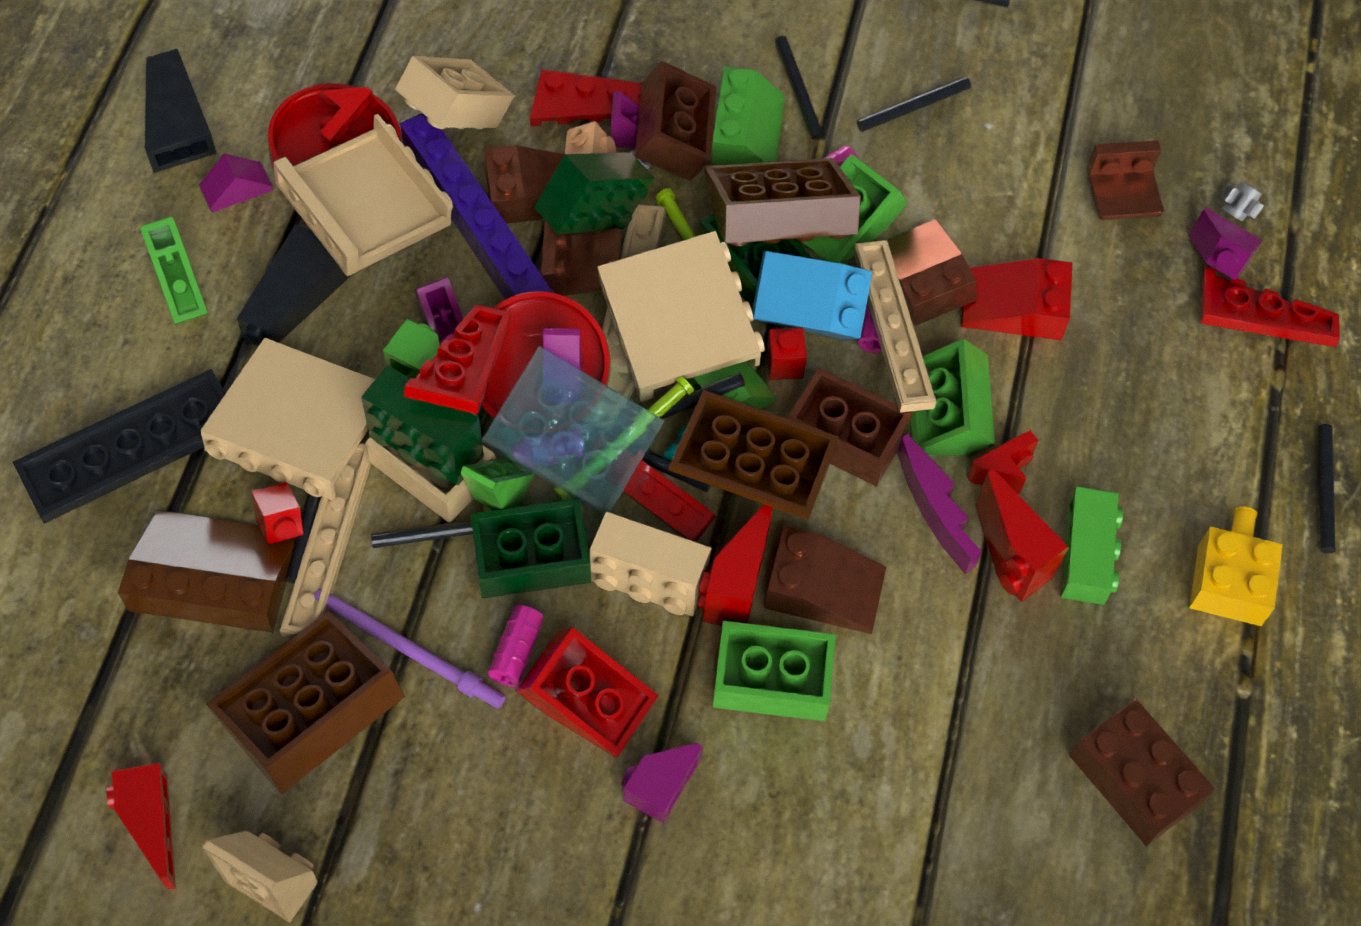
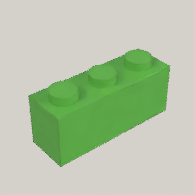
(1091, 546)

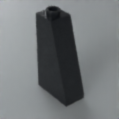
(173, 117)
(291, 288)

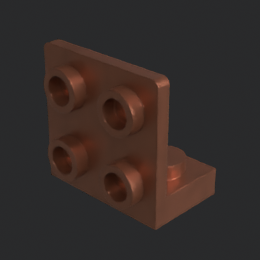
(1125, 180)
(572, 260)

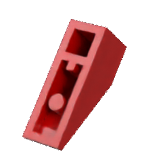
(143, 806)

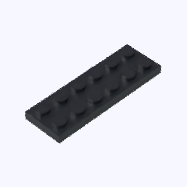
(119, 447)

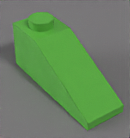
(173, 270)
(497, 483)

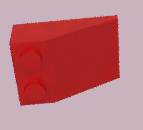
(1022, 298)
(1019, 541)
(732, 583)
(587, 691)

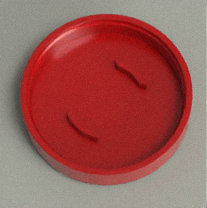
(297, 123)
(524, 335)

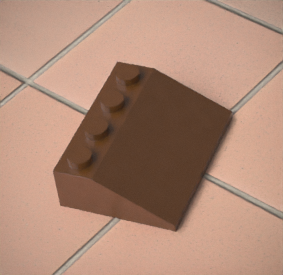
(782, 201)
(754, 454)
(207, 572)
(306, 700)

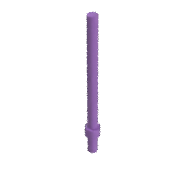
(467, 682)

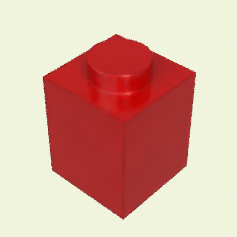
(786, 353)
(277, 513)

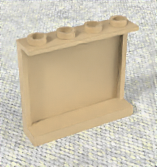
(365, 197)
(679, 312)
(290, 418)

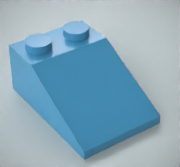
(812, 295)

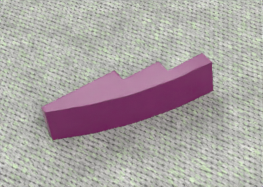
(932, 495)

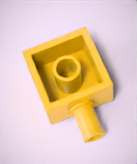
(1236, 571)

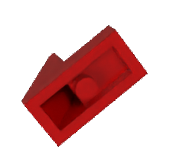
(349, 105)
(1006, 461)

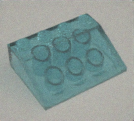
(572, 431)

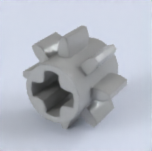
(1242, 200)

